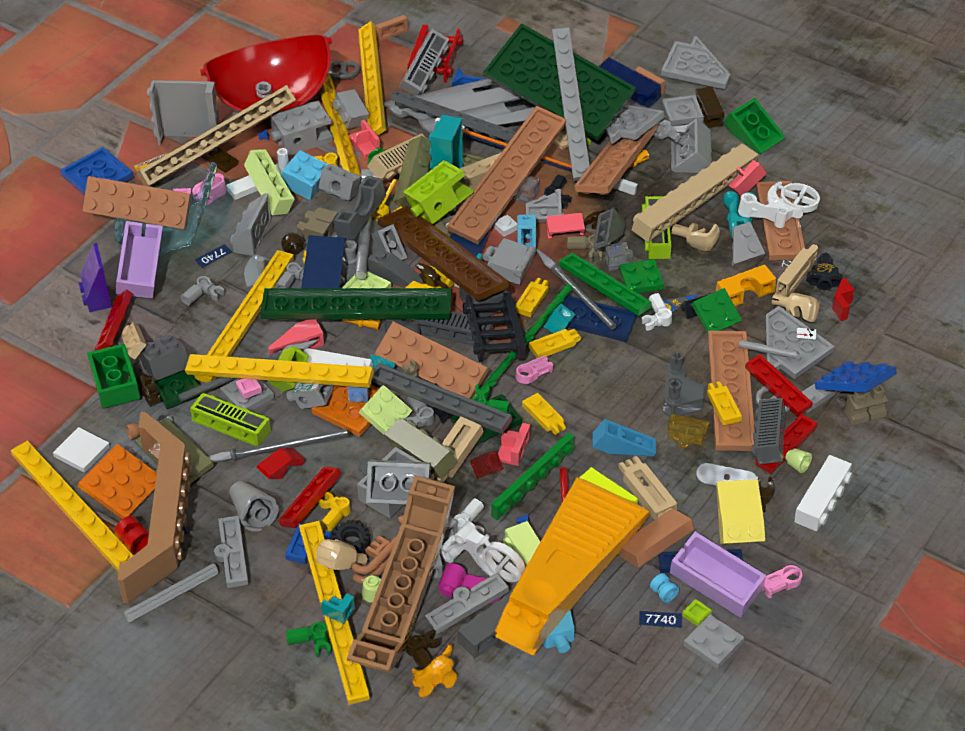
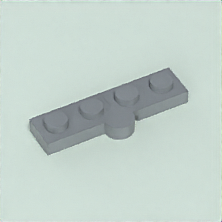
(232, 552)
(466, 603)

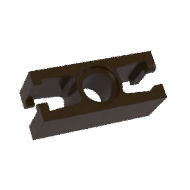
(710, 107)

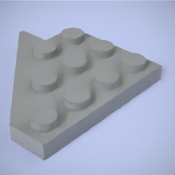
(695, 64)
(633, 122)
(782, 333)

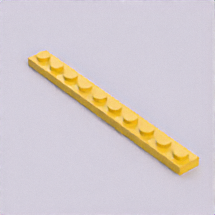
(372, 78)
(338, 128)
(248, 309)
(280, 370)
(71, 504)
(339, 633)

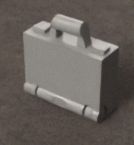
(510, 259)

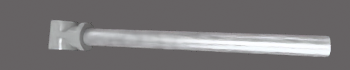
(364, 238)

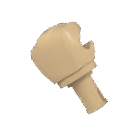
(698, 238)
(808, 305)
(338, 555)

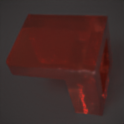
(486, 464)

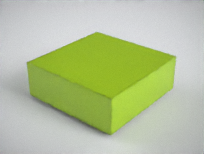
(697, 612)

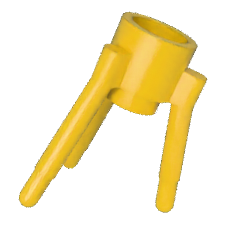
(383, 209)

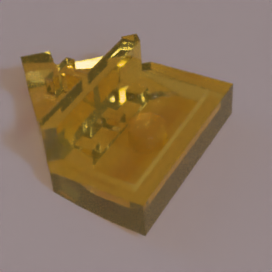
(687, 430)

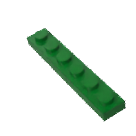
(605, 284)
(532, 476)

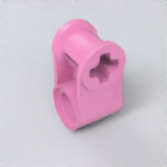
(218, 188)

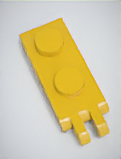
(532, 297)
(554, 343)
(723, 404)
(544, 413)

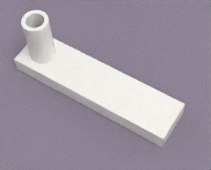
(246, 185)

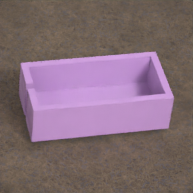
(139, 259)
(717, 574)

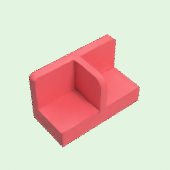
(365, 140)
(747, 178)
(514, 445)

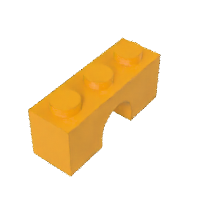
(757, 280)

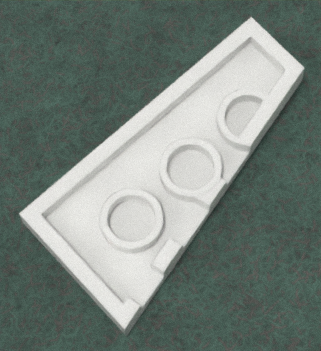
(318, 356)

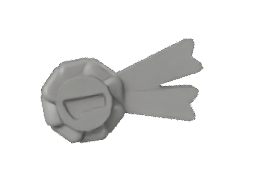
(666, 128)

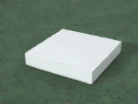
(81, 449)

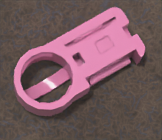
(535, 369)
(778, 580)

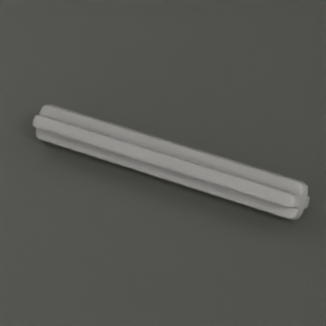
(170, 592)

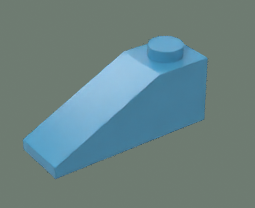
(622, 440)

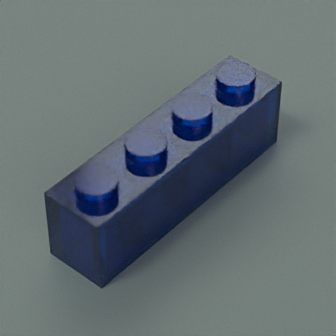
(646, 91)

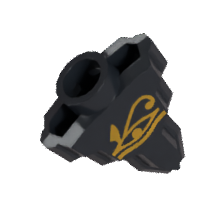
(824, 273)

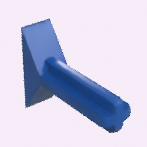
(460, 79)

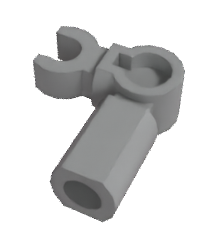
(293, 272)
(203, 286)
(424, 414)

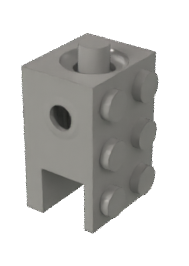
(301, 128)

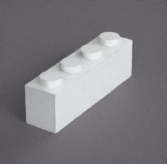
(823, 493)

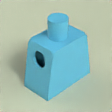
(526, 229)
(561, 635)

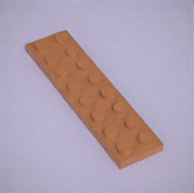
(612, 164)
(728, 367)

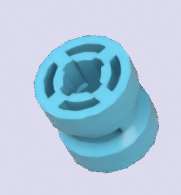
(662, 585)

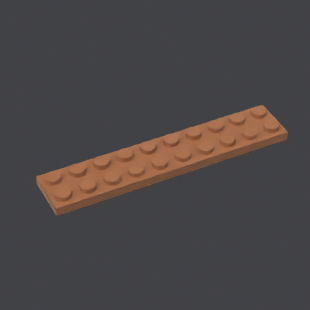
(506, 175)

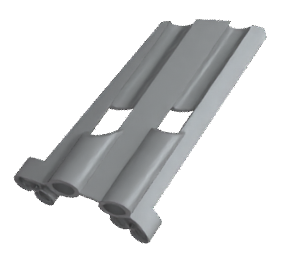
(483, 105)

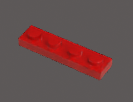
(113, 321)
(778, 385)
(794, 436)
(309, 497)

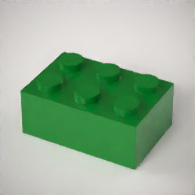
(113, 376)

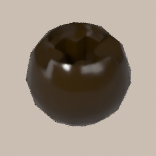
(292, 243)

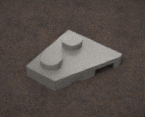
(545, 206)
(745, 244)

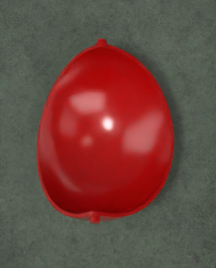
(291, 61)

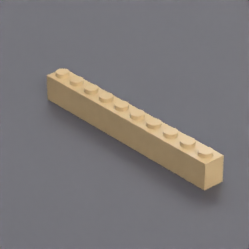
(216, 136)
(692, 193)

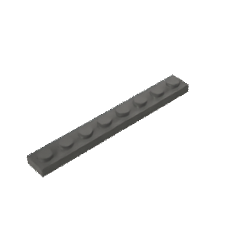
(433, 109)
(441, 398)

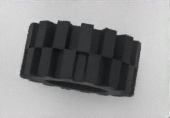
(353, 530)

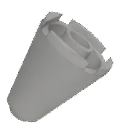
(253, 506)

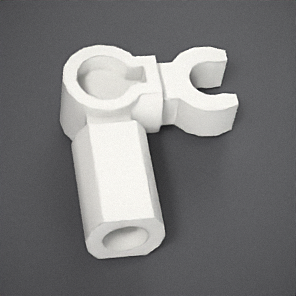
(662, 315)
(469, 514)

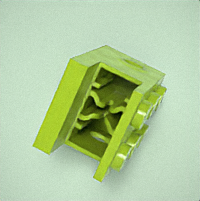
(437, 192)

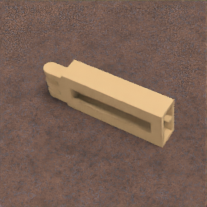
(796, 271)
(461, 440)
(655, 496)

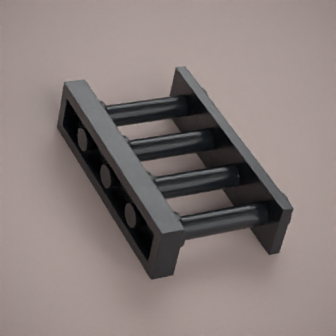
(509, 318)

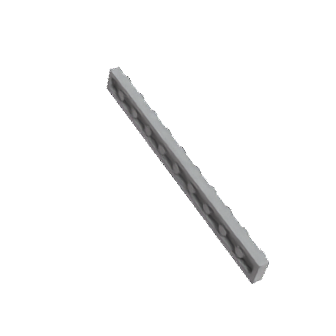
(571, 102)

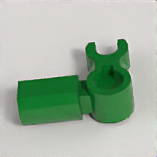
(481, 396)
(317, 633)

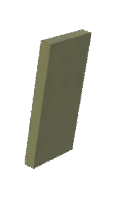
(198, 459)

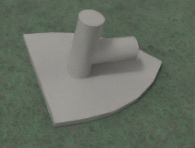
(254, 269)

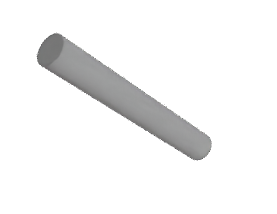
(767, 349)

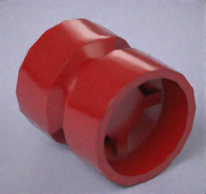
(132, 534)

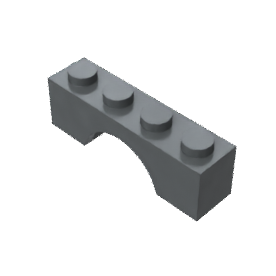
(370, 195)

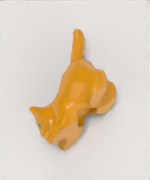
(437, 672)

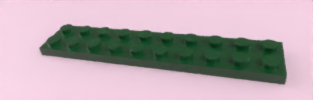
(356, 303)

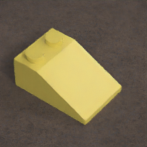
(740, 511)

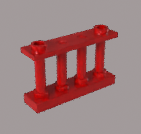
(456, 42)

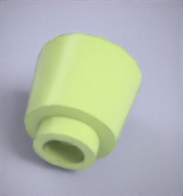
(798, 459)
(370, 587)

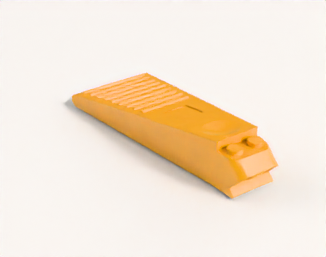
(570, 557)

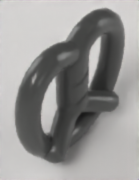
(343, 74)

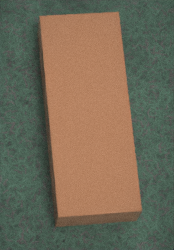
(656, 537)

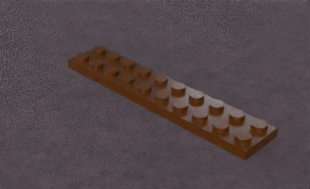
(445, 254)

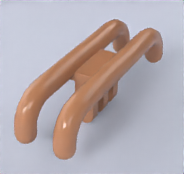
(380, 551)

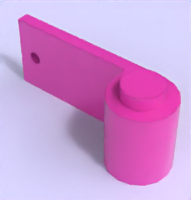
(455, 577)

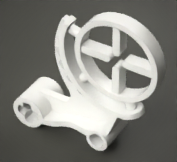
(780, 209)
(471, 540)

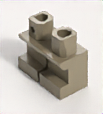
(318, 223)
(866, 406)

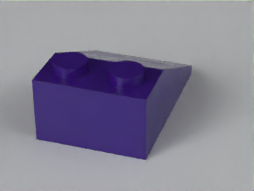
(94, 282)

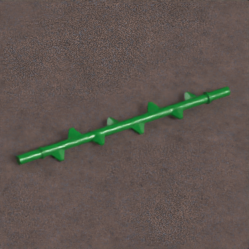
(559, 298)

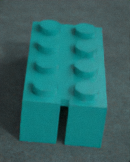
(447, 142)

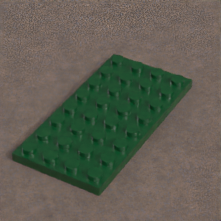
(530, 70)

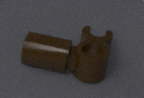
(148, 389)
(417, 647)

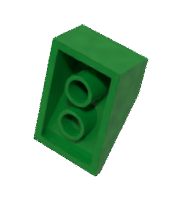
(754, 126)

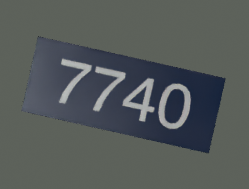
(213, 255)
(660, 619)

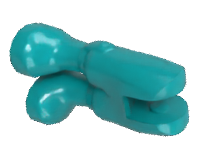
(731, 202)

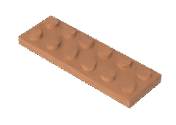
(137, 202)
(780, 242)
(434, 361)

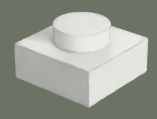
(505, 225)

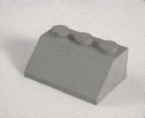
(692, 150)
(252, 226)
(391, 480)

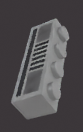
(424, 62)

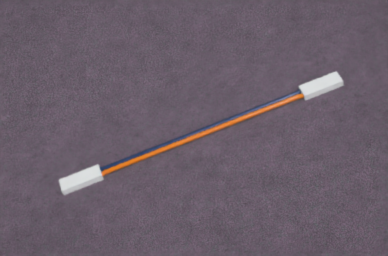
(622, 185)

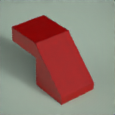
(842, 299)
(278, 462)

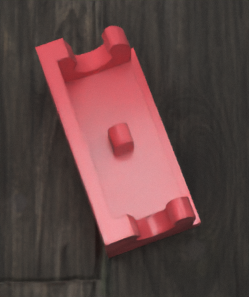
(564, 224)

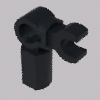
(558, 183)

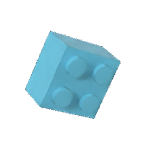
(303, 174)

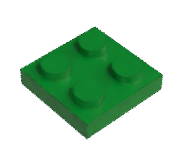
(641, 276)
(716, 311)

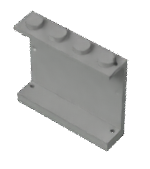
(182, 108)

